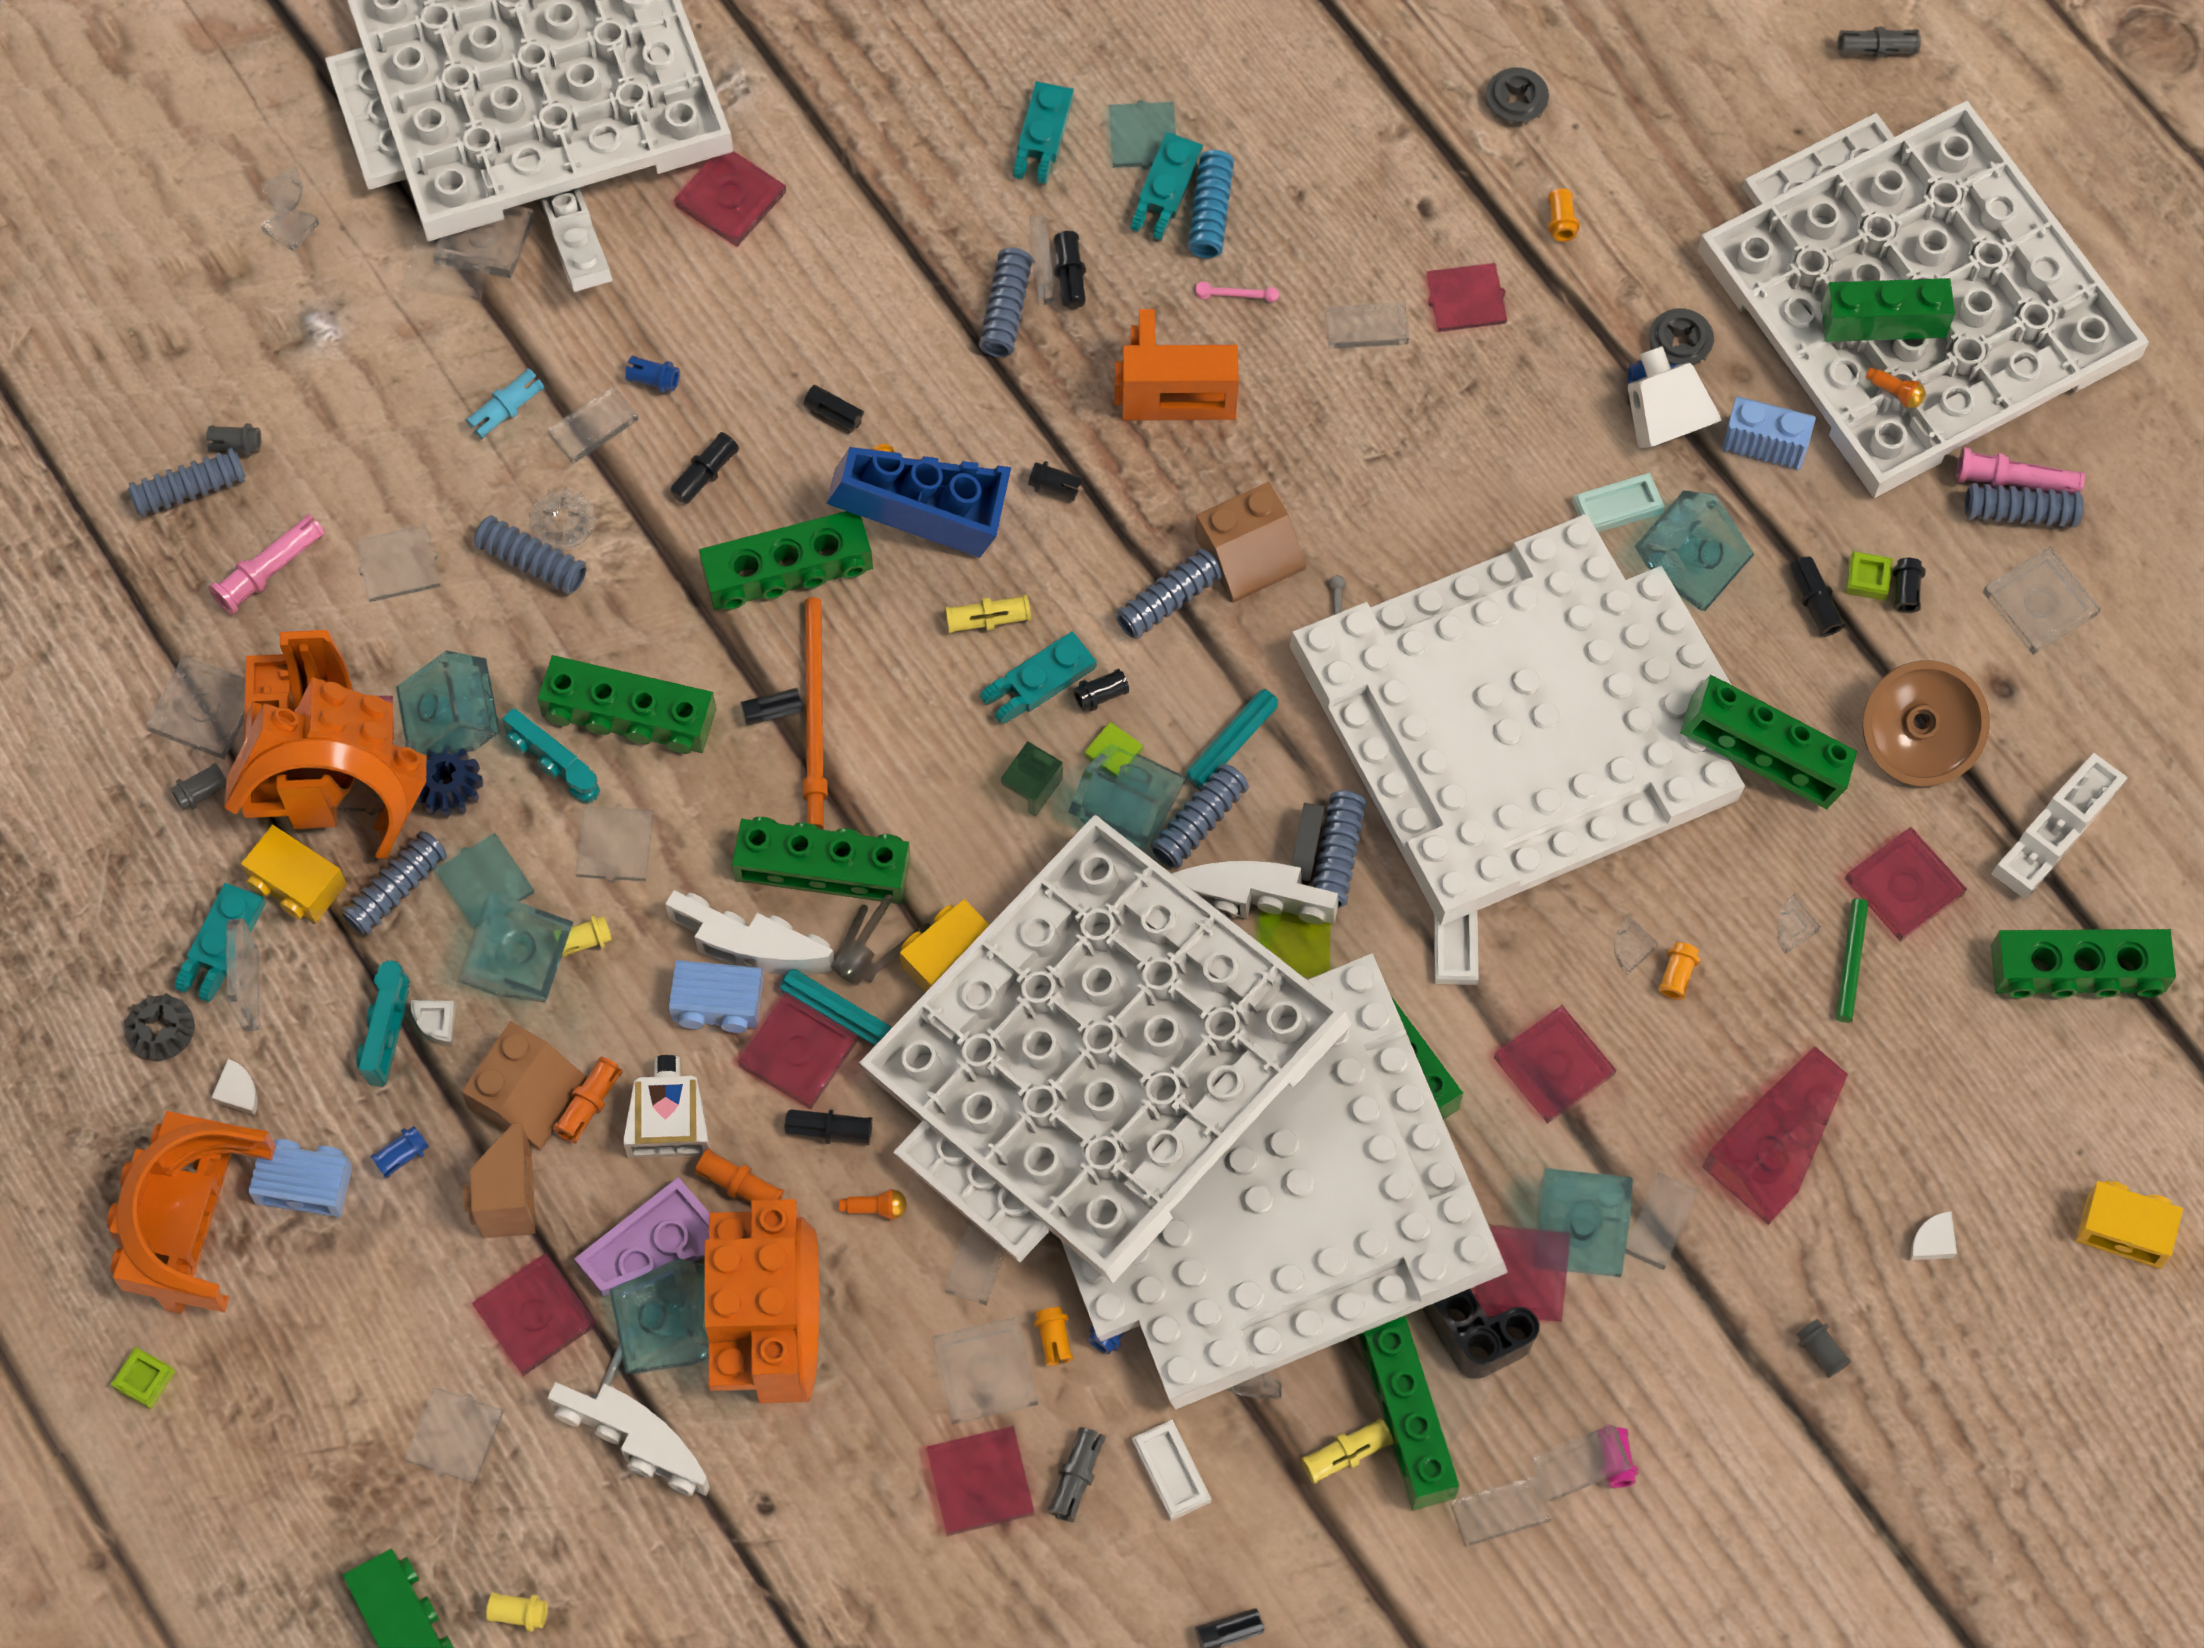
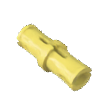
(1015, 610)
(1347, 1450)

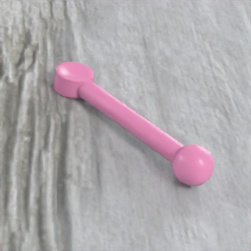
(1204, 291)

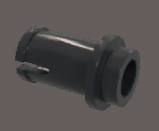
(1053, 481)
(1908, 584)
(1092, 693)

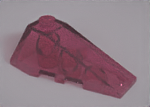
(1775, 1140)

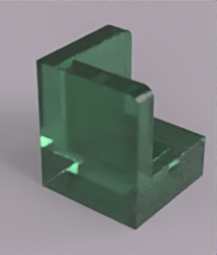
(1033, 776)

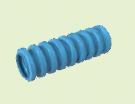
(1211, 204)

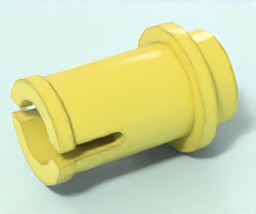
(587, 935)
(517, 1610)

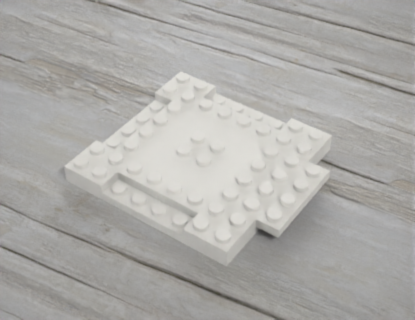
(521, 99)
(1920, 208)
(1521, 715)
(1096, 1054)
(1312, 1221)

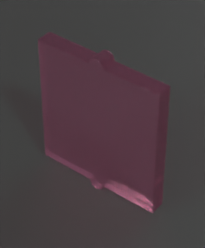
(1466, 297)

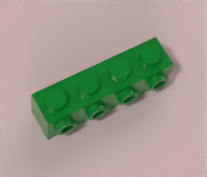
(626, 705)
(1768, 742)
(821, 860)

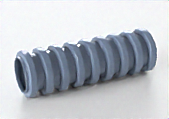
(1005, 302)
(186, 482)
(2024, 505)
(530, 554)
(1168, 593)
(1199, 816)
(1339, 843)
(394, 883)

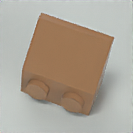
(1250, 541)
(523, 1084)
(503, 1187)

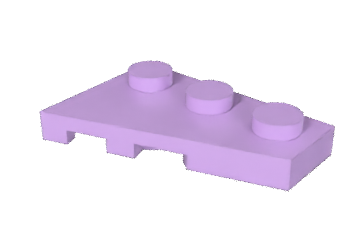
(656, 1233)

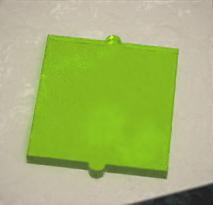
(1296, 942)

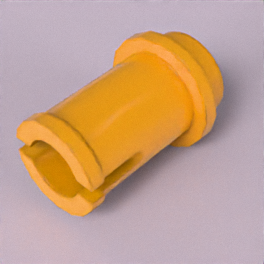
(1563, 221)
(1682, 960)
(1054, 1334)

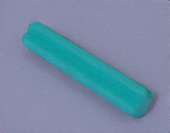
(1232, 737)
(834, 1006)

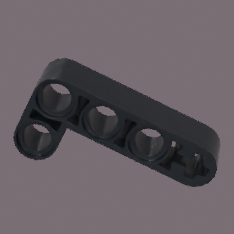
(1481, 1332)

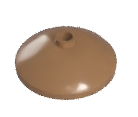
(1954, 727)

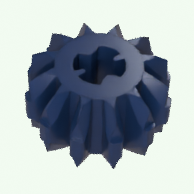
(462, 785)

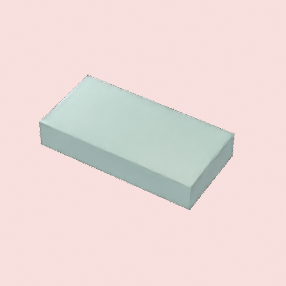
(1620, 502)

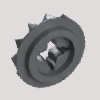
(1517, 81)
(1680, 322)
(169, 1041)

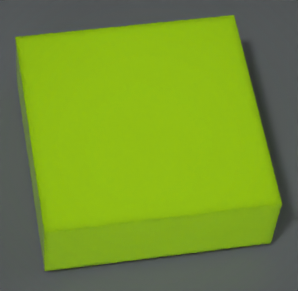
(1869, 575)
(1118, 737)
(143, 1378)

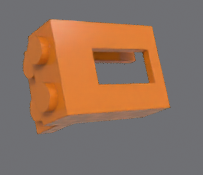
(1175, 379)

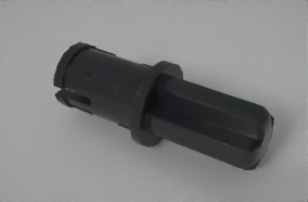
(1070, 269)
(704, 468)
(1817, 596)
(828, 1126)

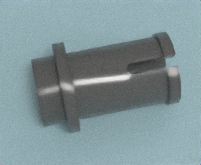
(242, 439)
(198, 787)
(1823, 1347)

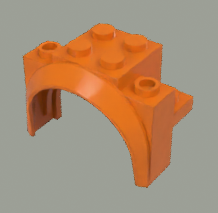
(337, 733)
(302, 794)
(169, 1210)
(762, 1301)

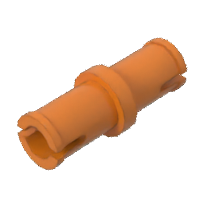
(587, 1100)
(736, 1179)

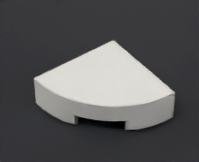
(435, 1020)
(236, 1089)
(1935, 1239)

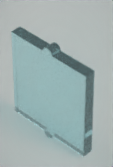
(1139, 131)
(480, 872)

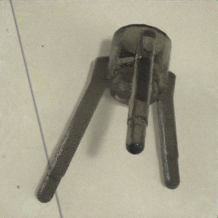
(854, 958)

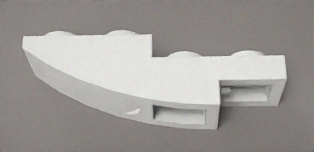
(576, 240)
(1270, 886)
(764, 944)
(649, 1442)

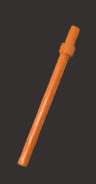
(814, 786)

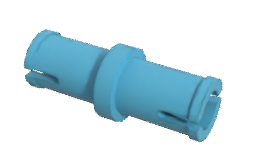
(504, 403)

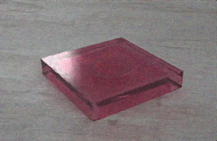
(730, 196)
(1905, 884)
(798, 1050)
(1554, 1064)
(1535, 1274)
(534, 1314)
(980, 1481)

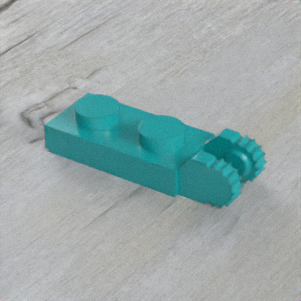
(1043, 129)
(1167, 182)
(1040, 677)
(551, 756)
(211, 942)
(384, 1024)

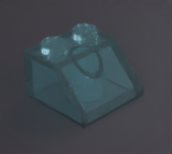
(1696, 547)
(449, 704)
(1131, 802)
(514, 950)
(1593, 1211)
(662, 1317)

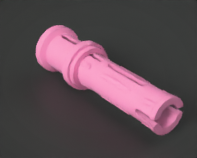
(2001, 471)
(252, 575)

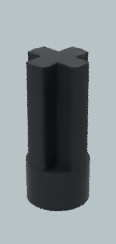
(833, 408)
(771, 706)
(1230, 1629)

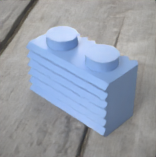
(1768, 433)
(716, 995)
(302, 1179)

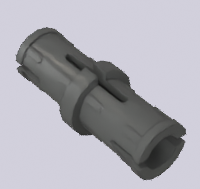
(1879, 42)
(1076, 1474)

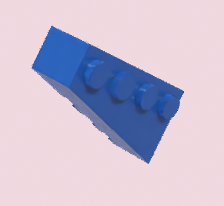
(923, 496)

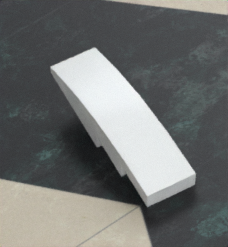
(2059, 826)

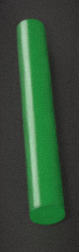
(1852, 960)

